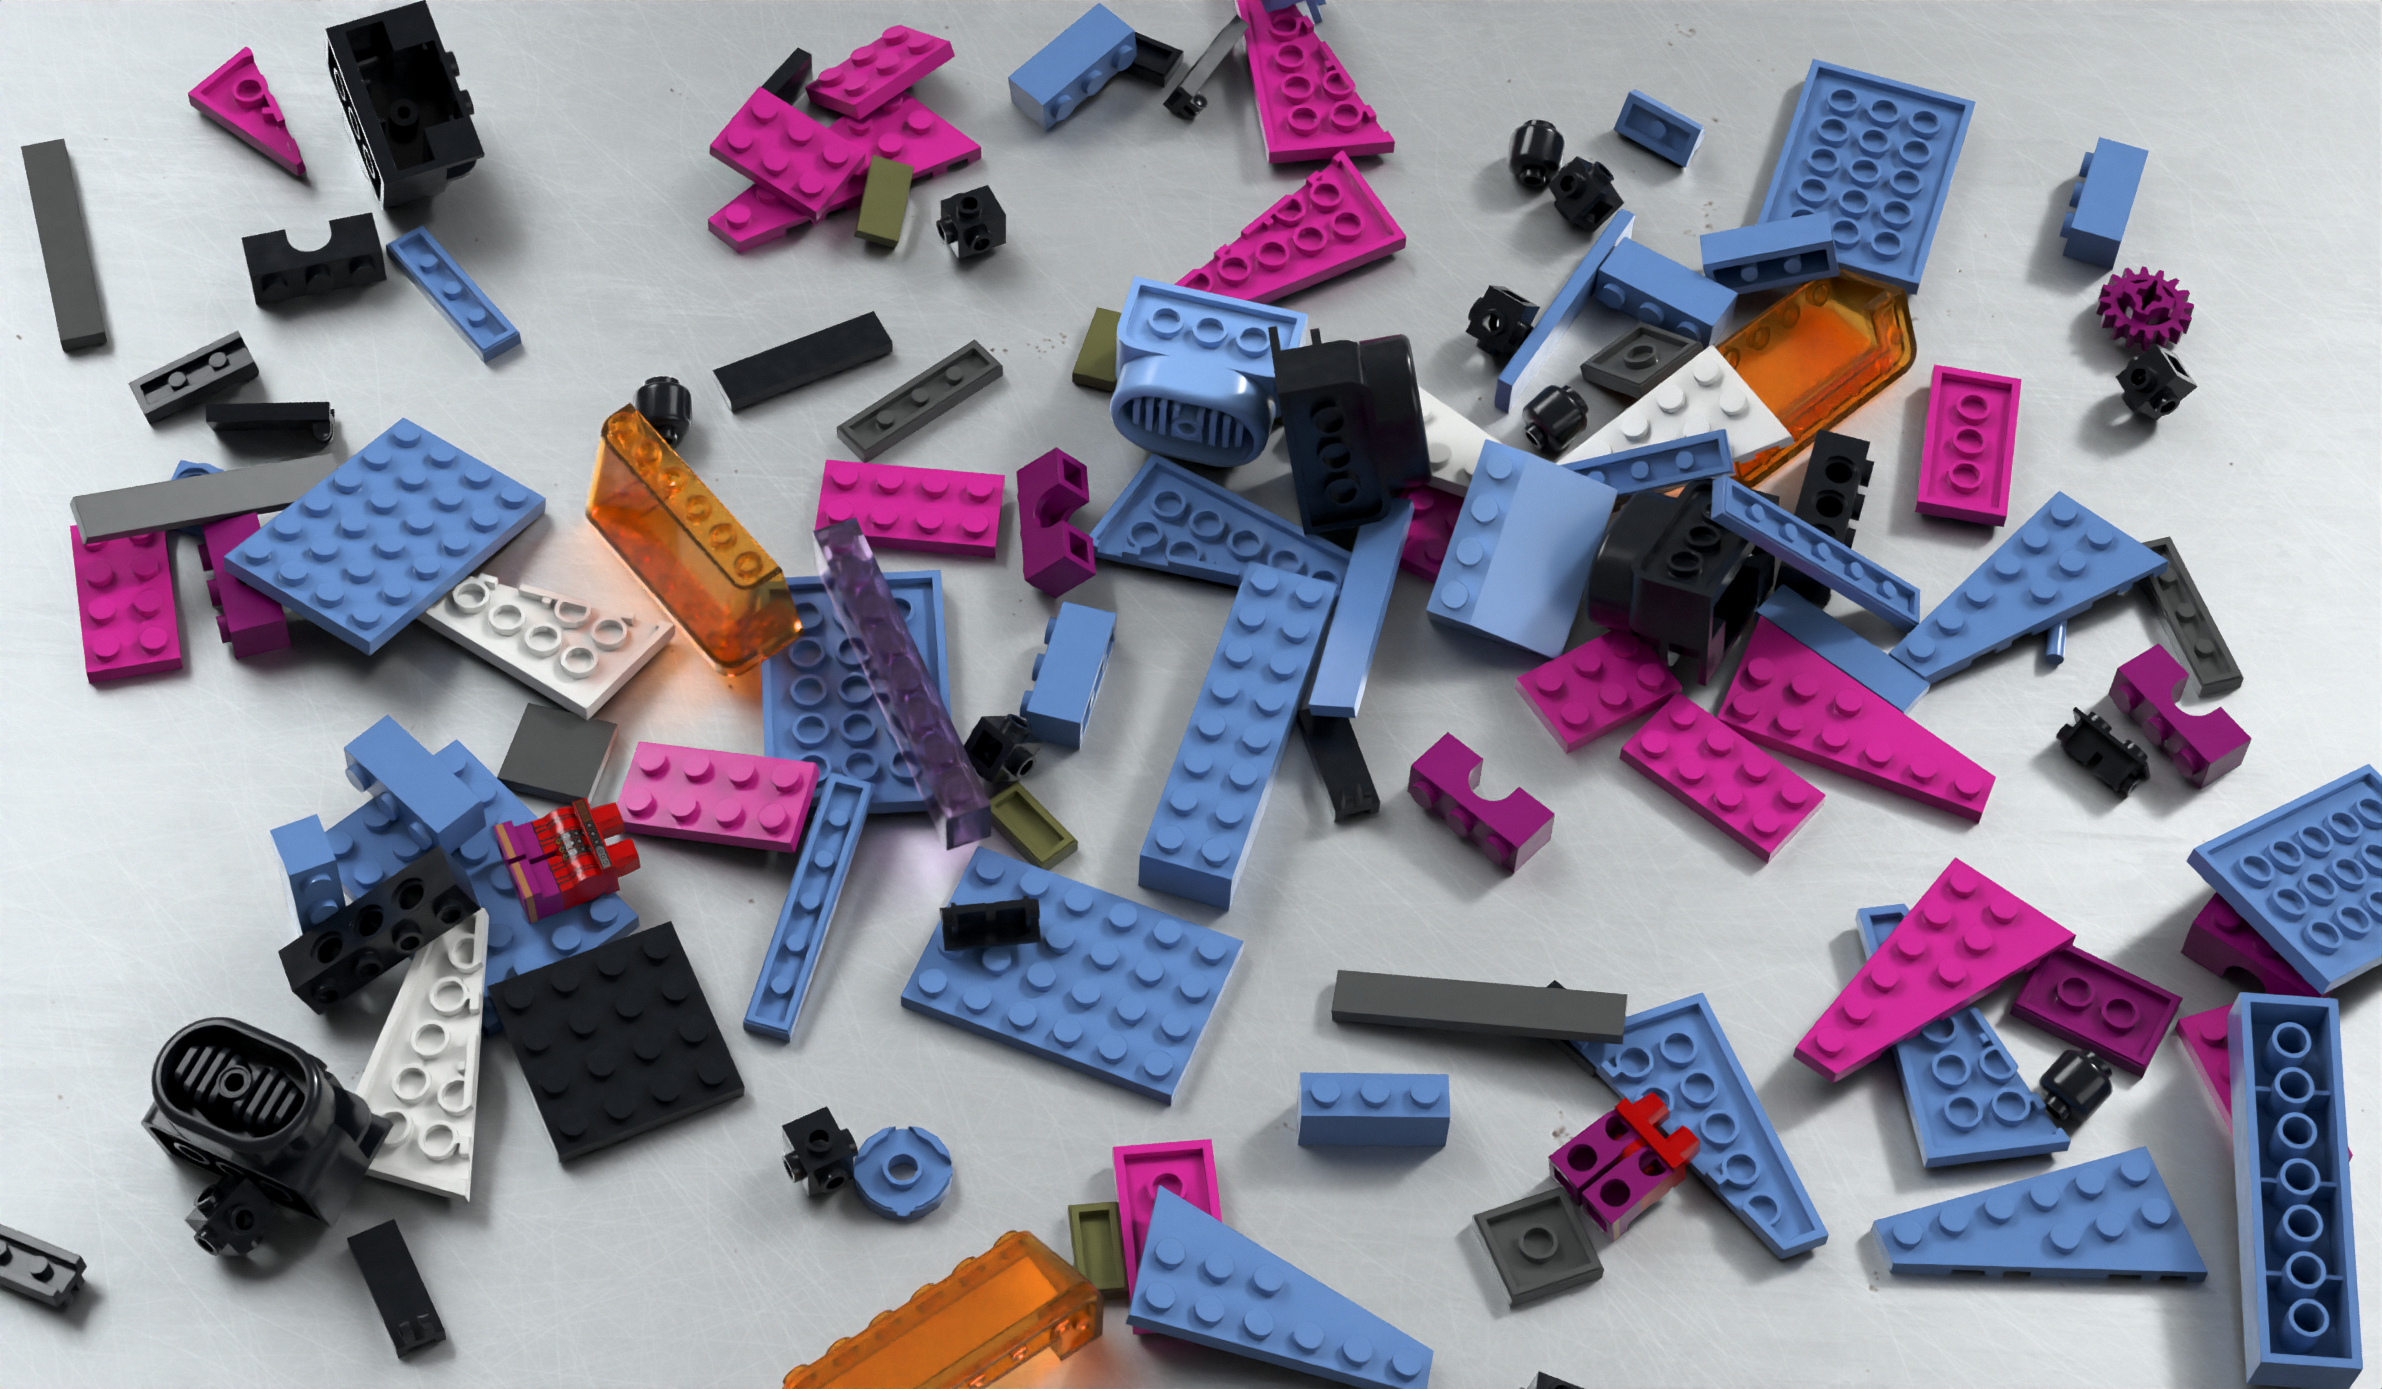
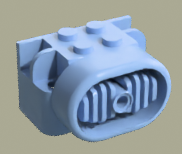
(1198, 372)

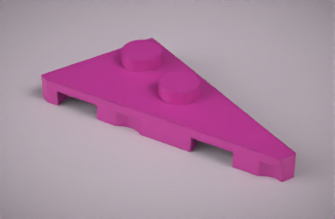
(242, 103)

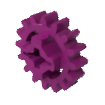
(2124, 303)

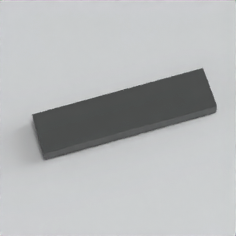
(919, 401)
(2190, 624)

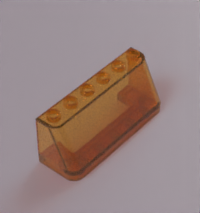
(1820, 358)
(687, 548)
(969, 1325)

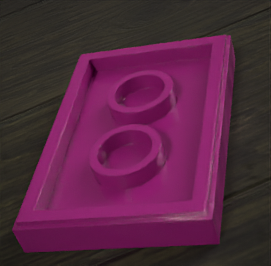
(2097, 1008)

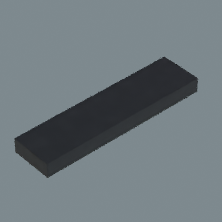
(802, 361)

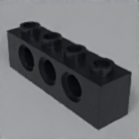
(1829, 501)
(379, 930)

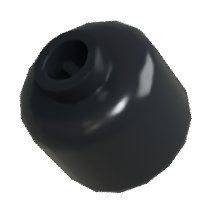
(1536, 152)
(665, 407)
(1554, 417)
(2076, 1085)

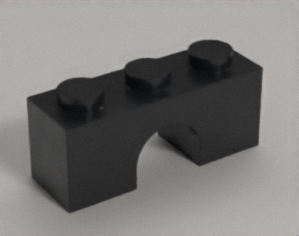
(284, 272)

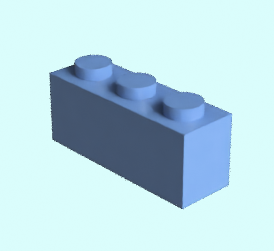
(1073, 66)
(2103, 202)
(1771, 253)
(1664, 293)
(1069, 674)
(413, 787)
(308, 872)
(1373, 1109)

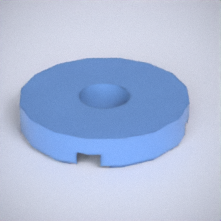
(909, 1197)

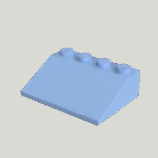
(1521, 551)

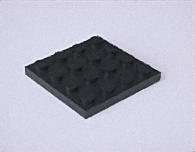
(615, 1041)

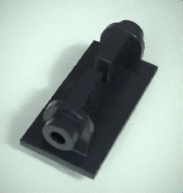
(2120, 760)
(990, 924)

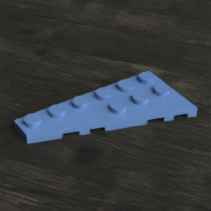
(1205, 532)
(2030, 583)
(1695, 1073)
(1962, 1080)
(2059, 1224)
(1237, 1297)

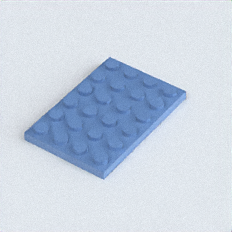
(1877, 162)
(385, 535)
(822, 702)
(375, 848)
(2309, 878)
(1101, 993)

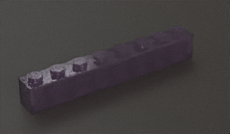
(902, 684)

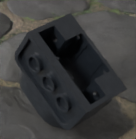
(402, 103)
(1350, 427)
(1678, 577)
(262, 1111)

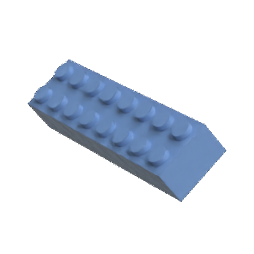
(1237, 736)
(2293, 1192)

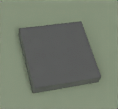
(1640, 360)
(557, 754)
(1537, 1246)

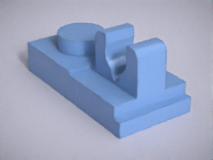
(1659, 128)

